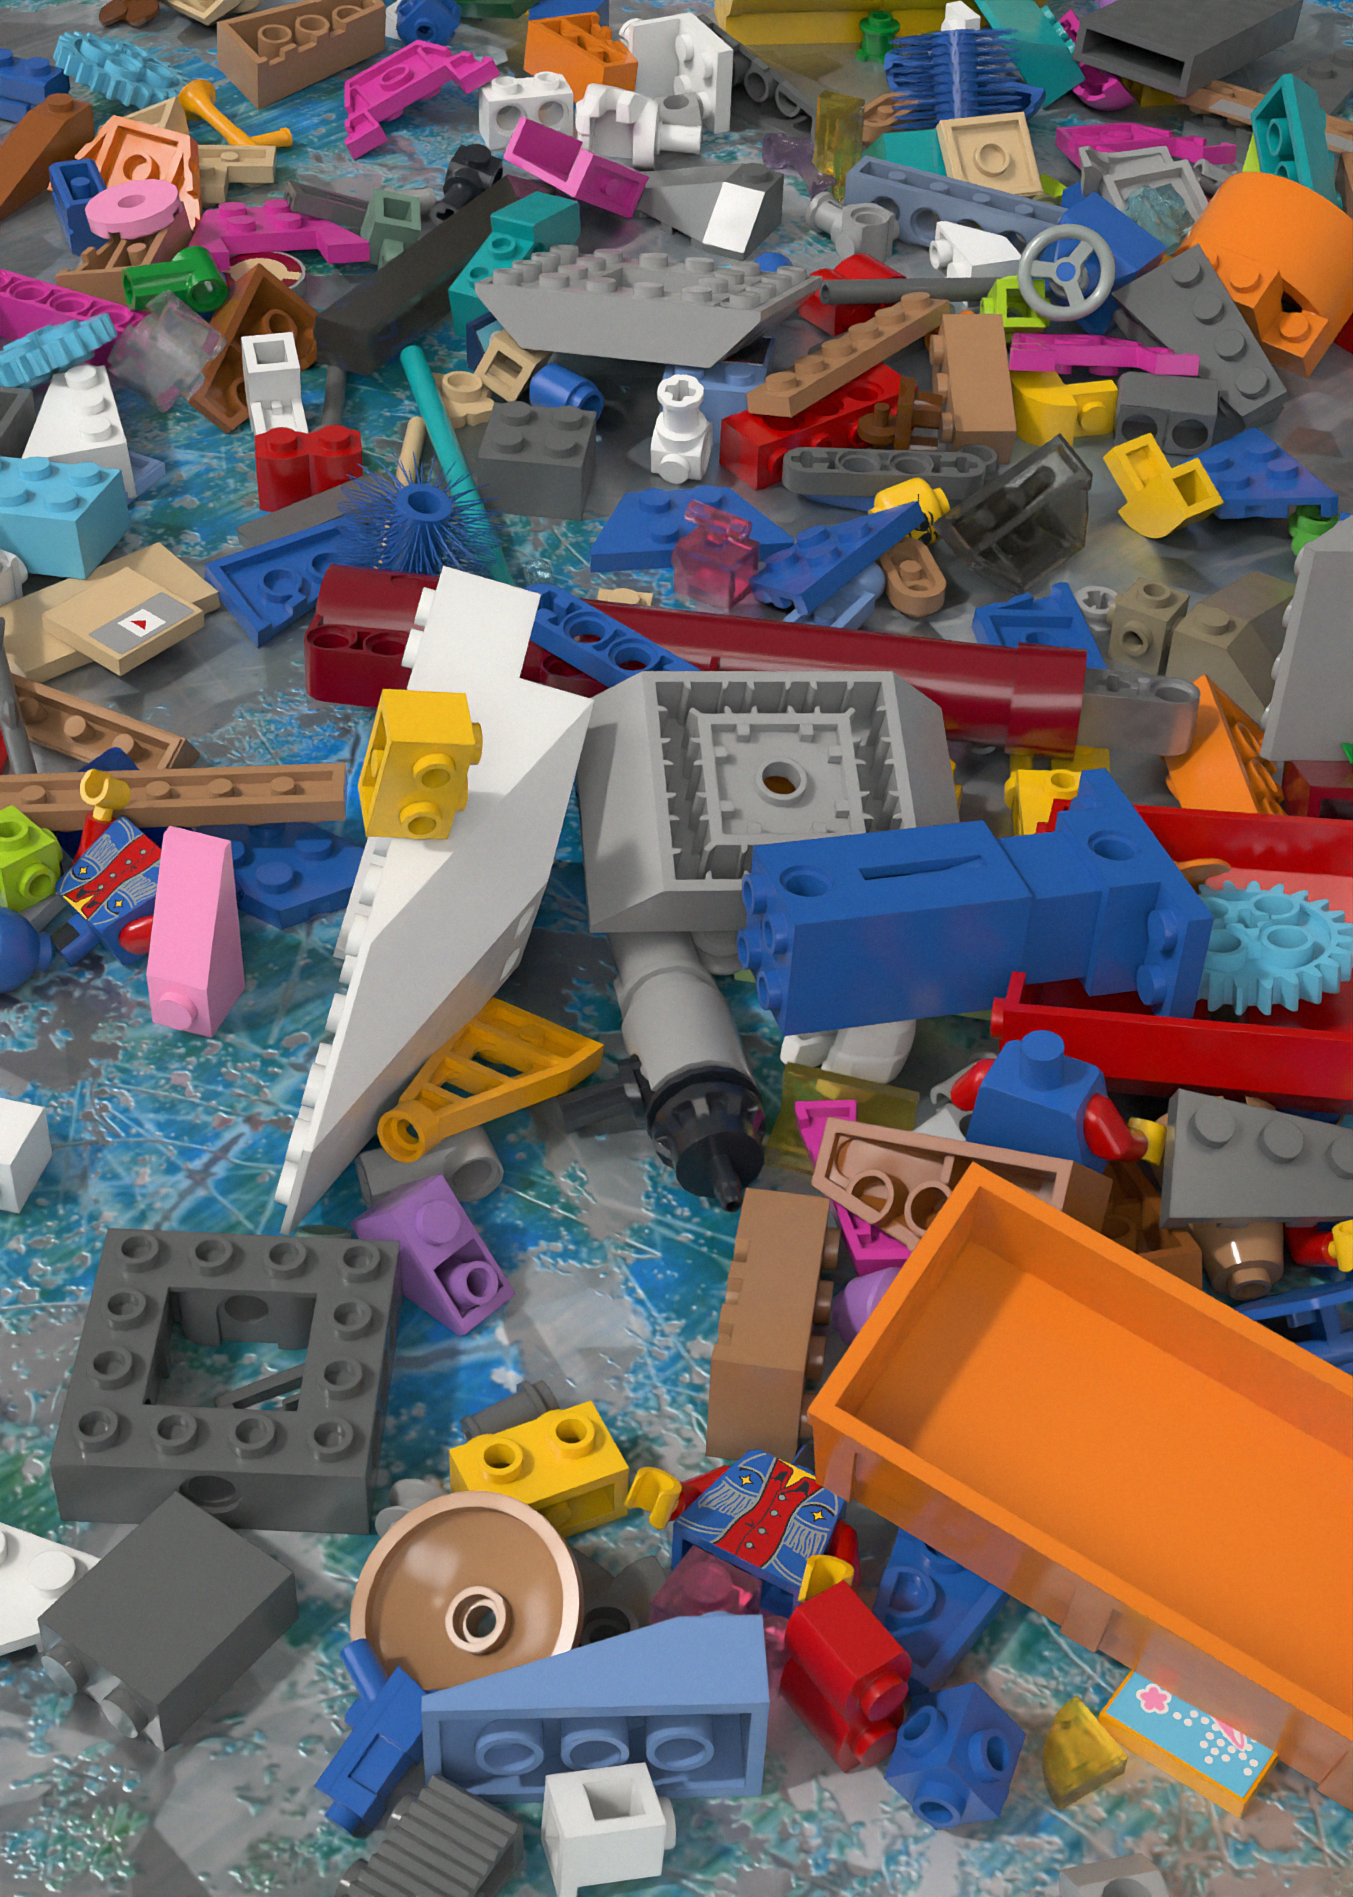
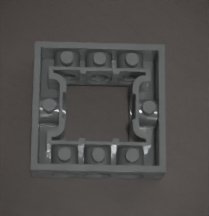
(243, 1466)

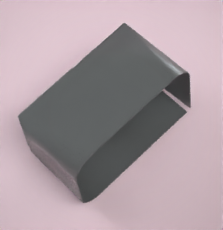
(1182, 395)

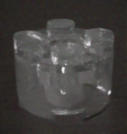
(165, 352)

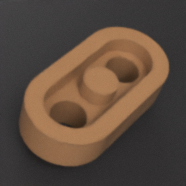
(879, 116)
(912, 578)

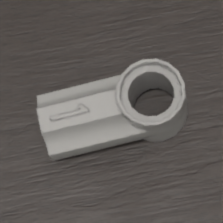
(463, 1160)

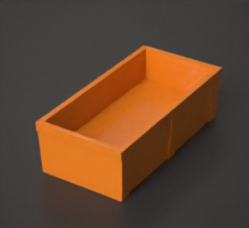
(1114, 1463)

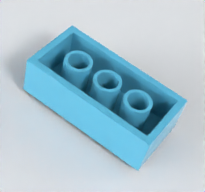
(60, 514)

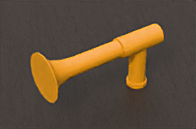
(198, 102)

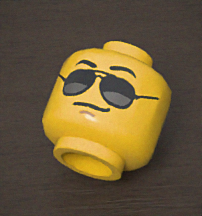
(932, 503)

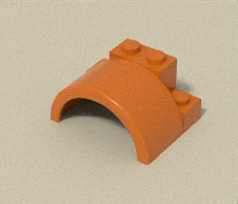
(1274, 239)

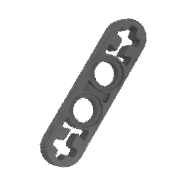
(873, 470)

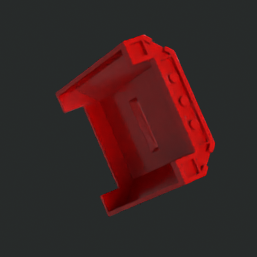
(1282, 1057)

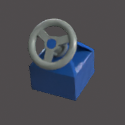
(1086, 261)

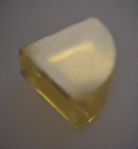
(1079, 1755)

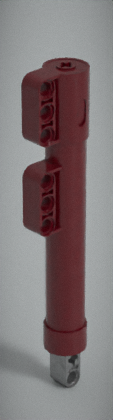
(1011, 698)

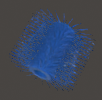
(954, 75)
(416, 528)

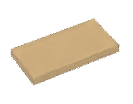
(43, 657)

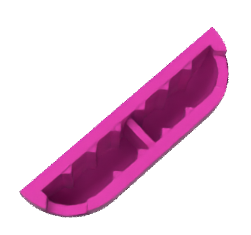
(1100, 88)

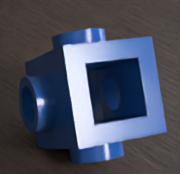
(428, 21)
(955, 1756)

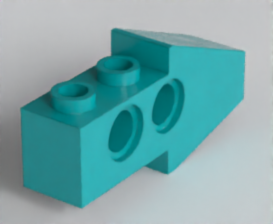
(517, 232)

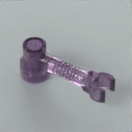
(797, 152)

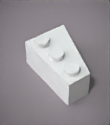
(81, 423)

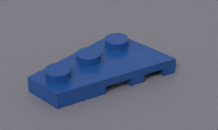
(277, 580)
(933, 1610)

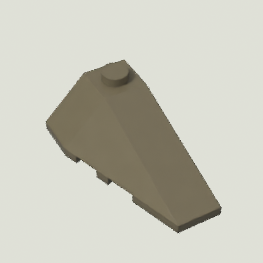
(1235, 640)

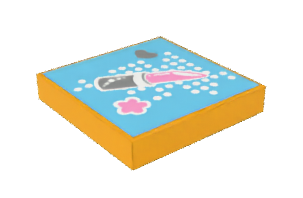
(1187, 1743)

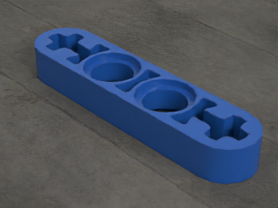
(565, 616)

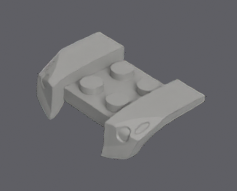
(1121, 173)

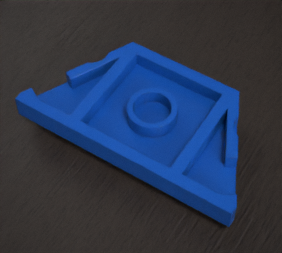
(1261, 479)
(652, 522)
(831, 557)
(1045, 621)
(290, 869)

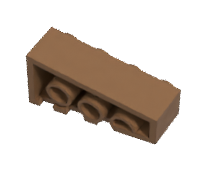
(297, 45)
(769, 1325)

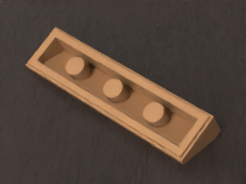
(88, 730)

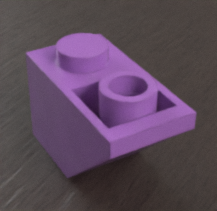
(441, 1253)

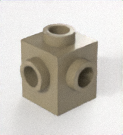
(1145, 624)

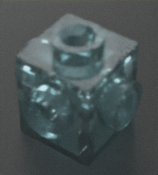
(1160, 213)

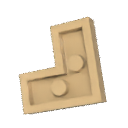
(233, 164)

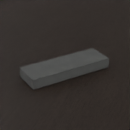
(310, 512)

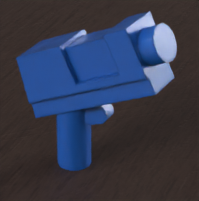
(382, 1742)

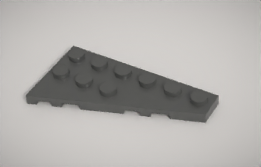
(1328, 76)

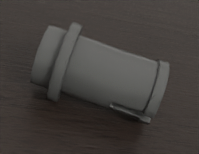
(512, 1411)

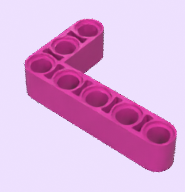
(33, 304)

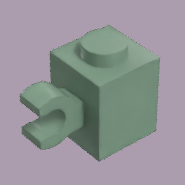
(390, 225)

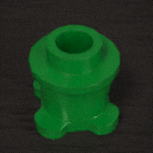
(877, 32)

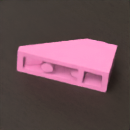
(195, 935)

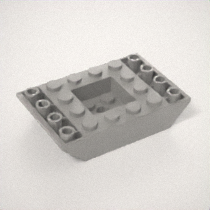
(641, 305)
(1315, 668)
(681, 796)

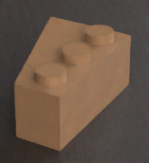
(102, 269)
(974, 382)

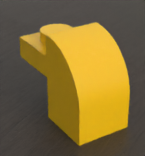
(1050, 407)
(1157, 495)

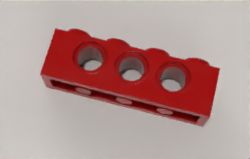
(756, 443)

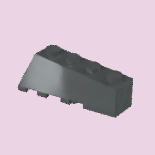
(770, 93)

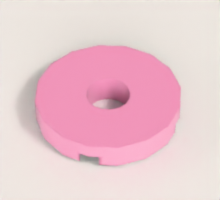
(133, 208)

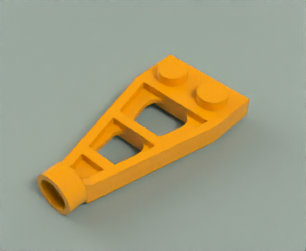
(502, 1034)

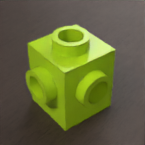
(1005, 298)
(27, 861)

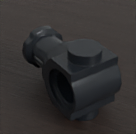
(467, 176)

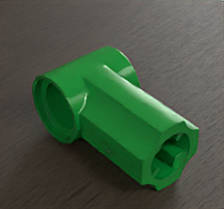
(190, 276)

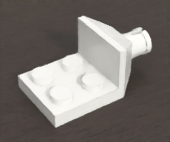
(683, 57)

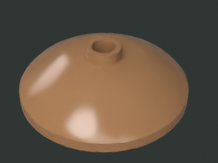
(449, 1569)

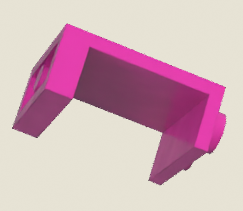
(593, 177)

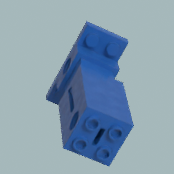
(947, 912)

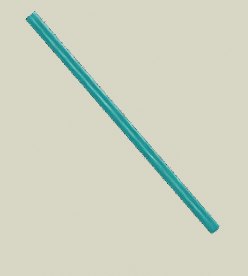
(448, 451)

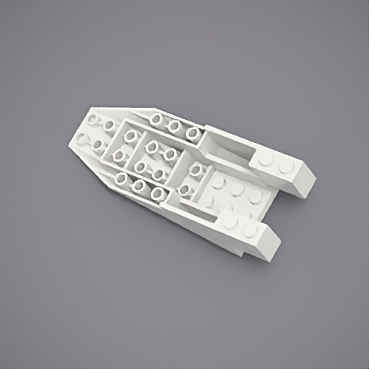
(441, 918)

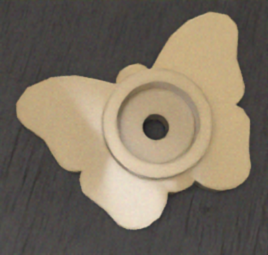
(464, 398)

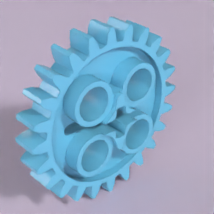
(118, 69)
(52, 351)
(1272, 948)

